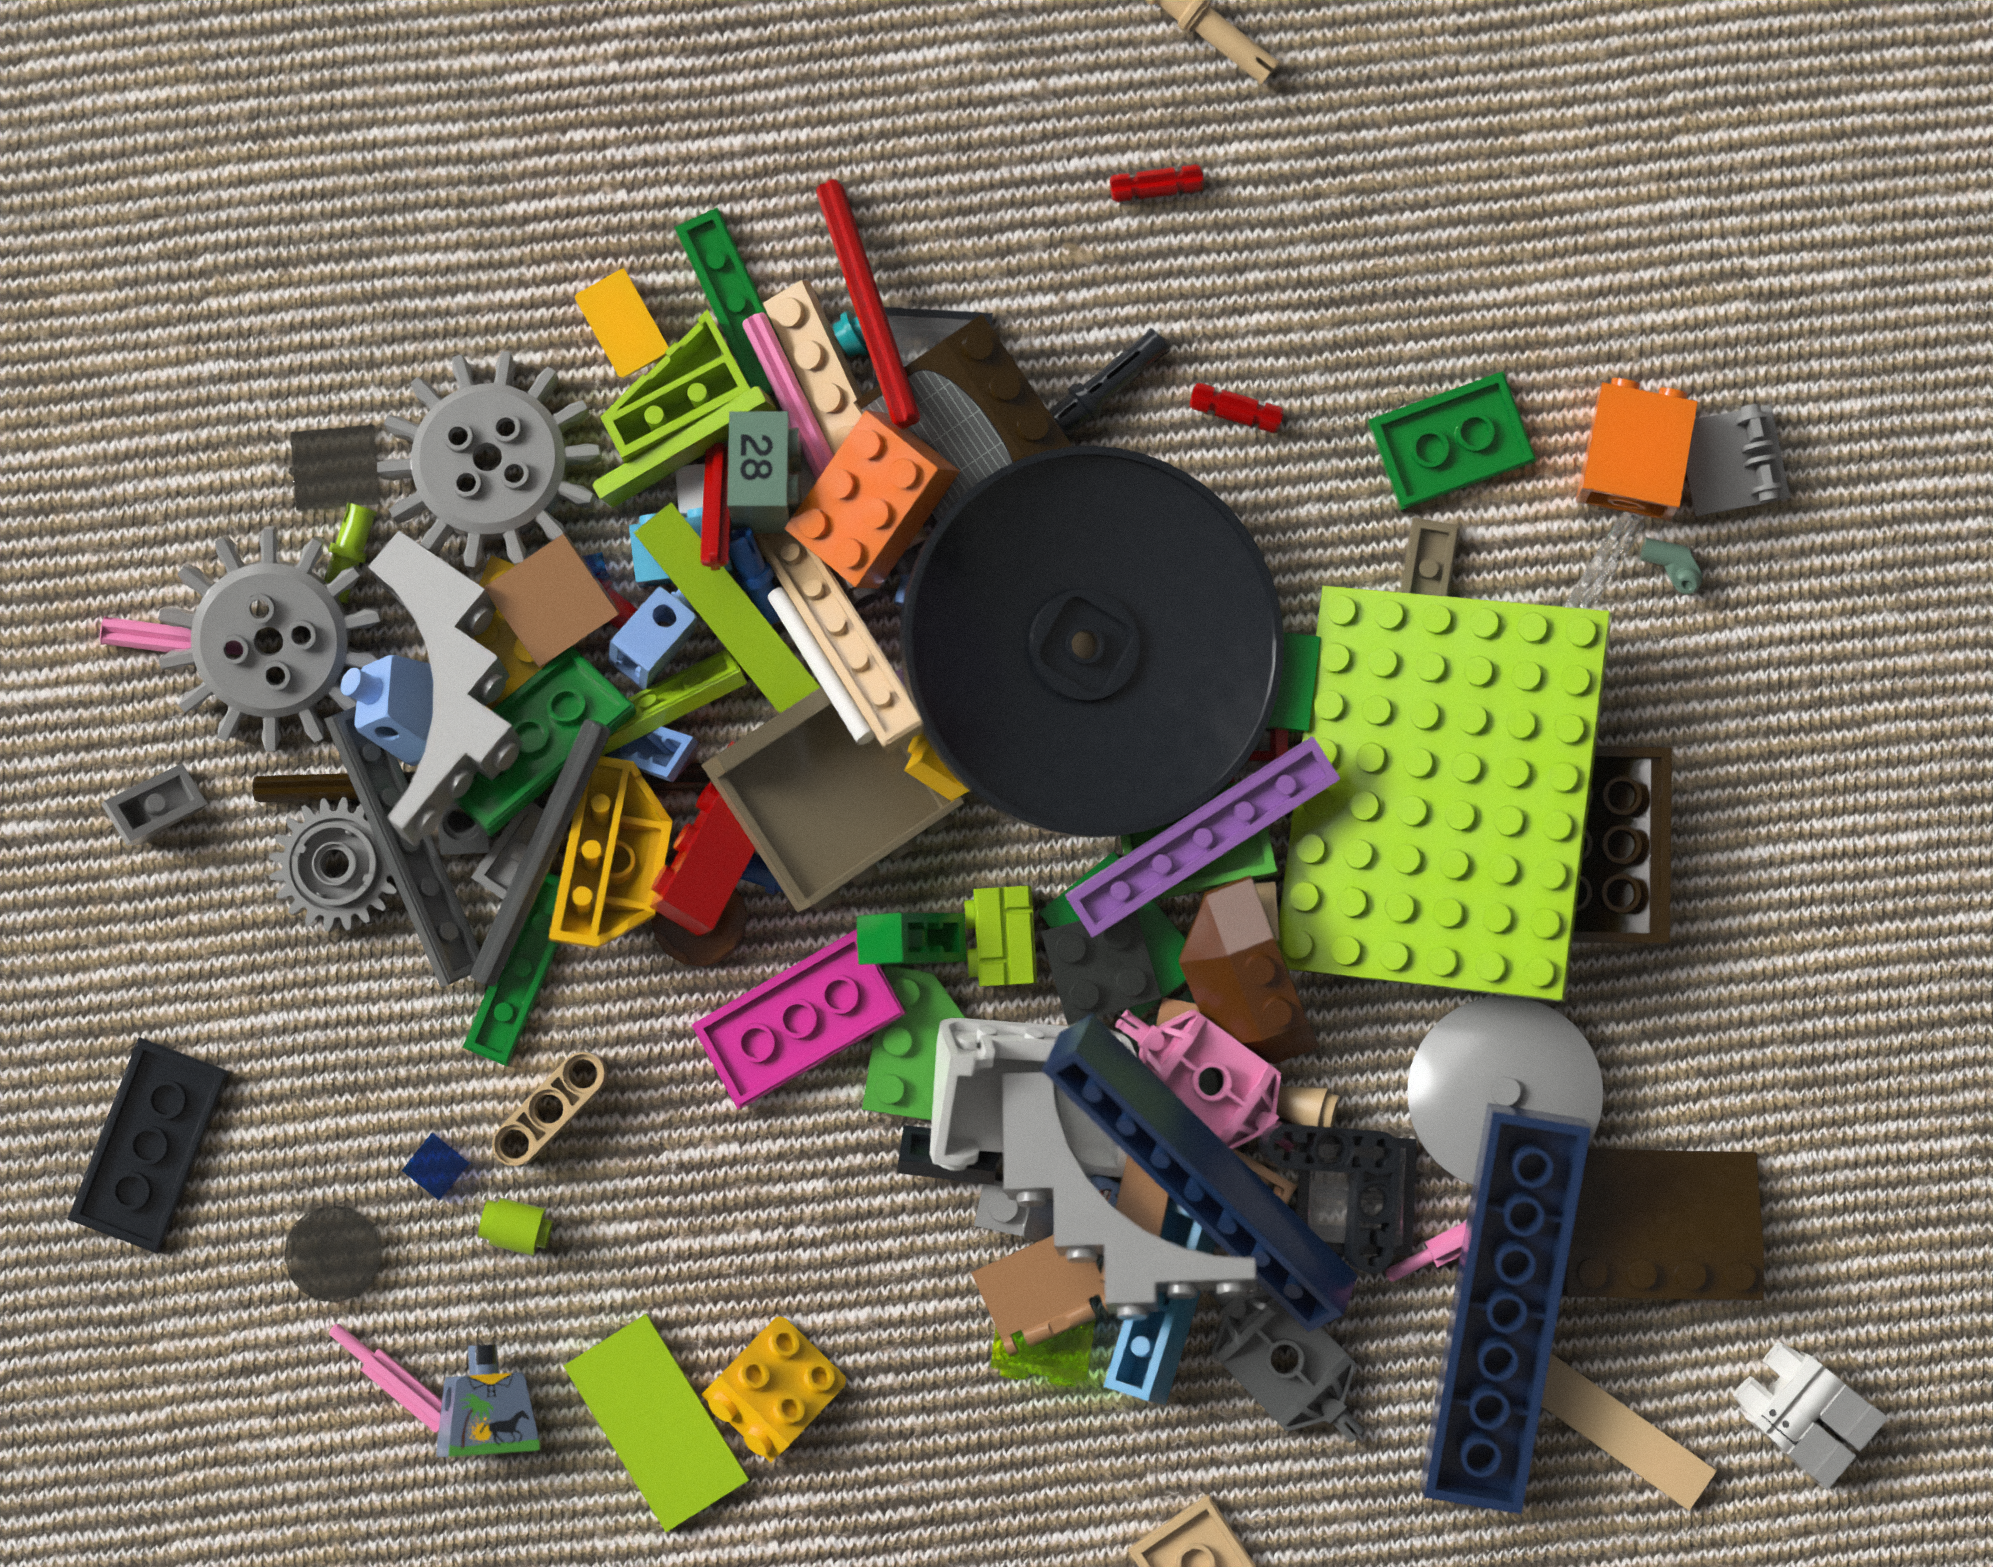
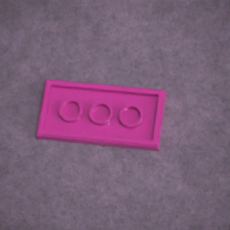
(797, 1020)

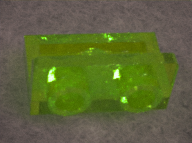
(1060, 1358)

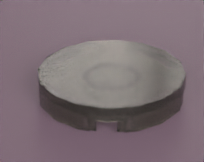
(333, 1253)

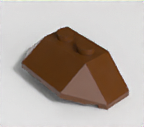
(1243, 976)

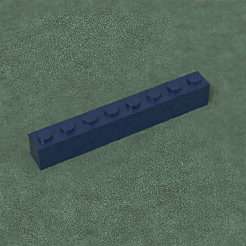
(1199, 1171)

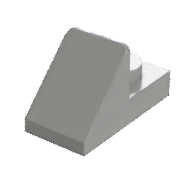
(154, 805)
(1004, 1215)

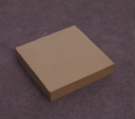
(552, 599)

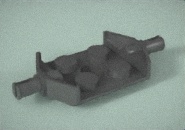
(1295, 1399)

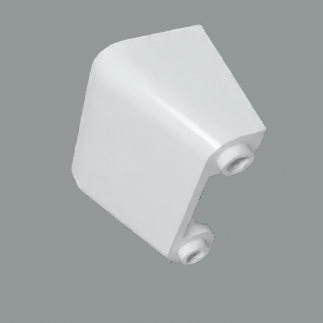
(970, 1094)

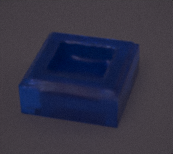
(436, 1166)

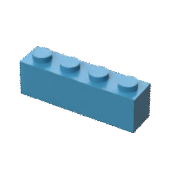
(1152, 1347)

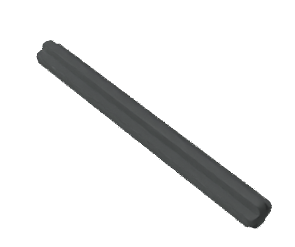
(540, 852)

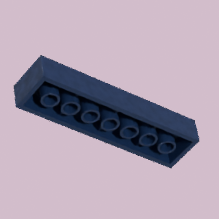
(1504, 1308)

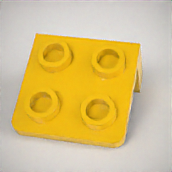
(774, 1388)

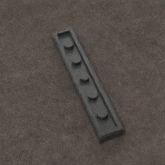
(416, 868)

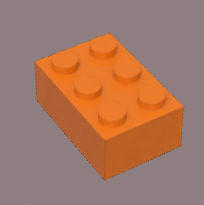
(871, 500)

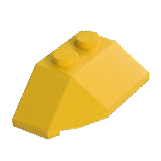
(611, 857)

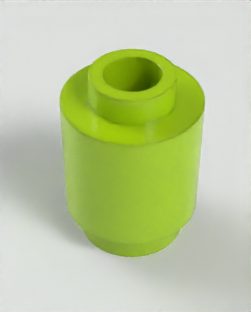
(515, 1226)

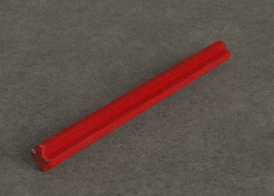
(868, 304)

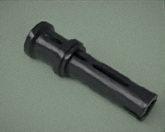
(1086, 400)

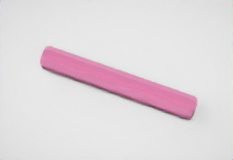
(788, 391)

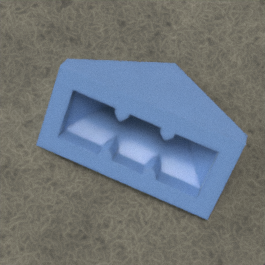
(660, 753)

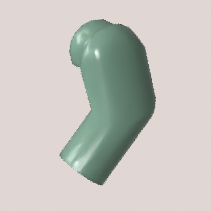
(1677, 561)

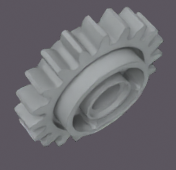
(306, 866)

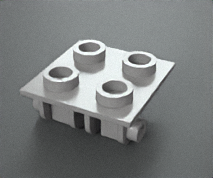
(1735, 461)

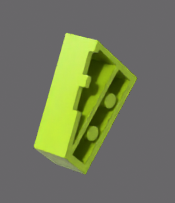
(678, 391)

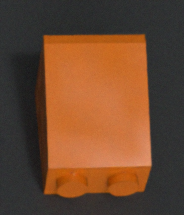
(1637, 449)

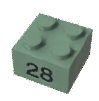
(761, 469)

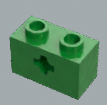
(911, 938)

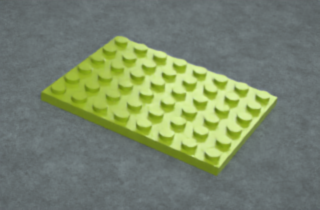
(1457, 792)

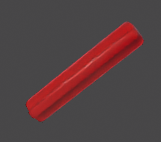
(715, 512)

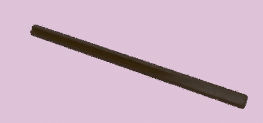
(335, 786)

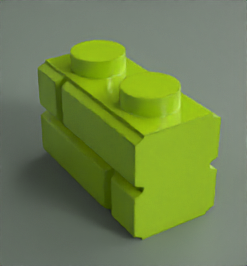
(1003, 936)

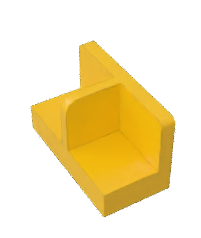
(622, 324)

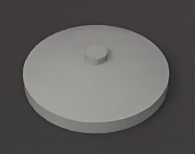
(1502, 1055)

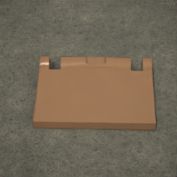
(1038, 1293)

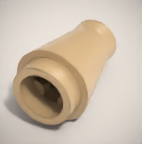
(1307, 1106)

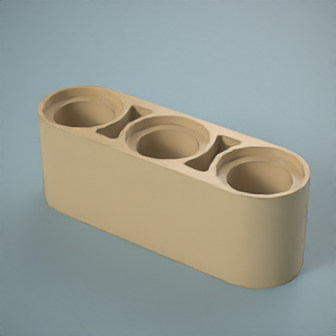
(527, 1116)

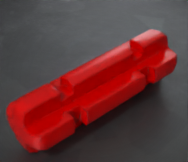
(1156, 183)
(1236, 407)

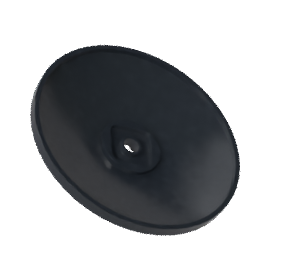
(1177, 625)

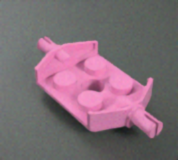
(1187, 1046)

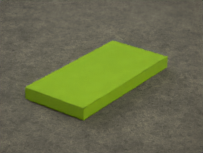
(656, 1422)

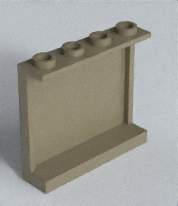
(823, 802)

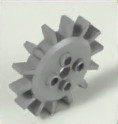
(494, 506)
(294, 599)

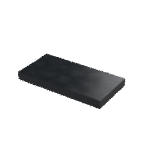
(149, 1145)

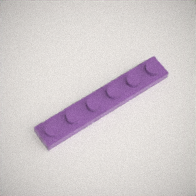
(1202, 836)

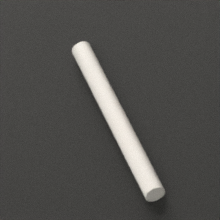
(821, 666)

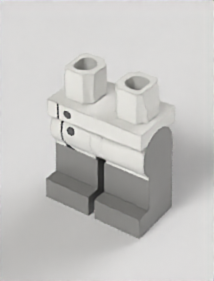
(1796, 1401)

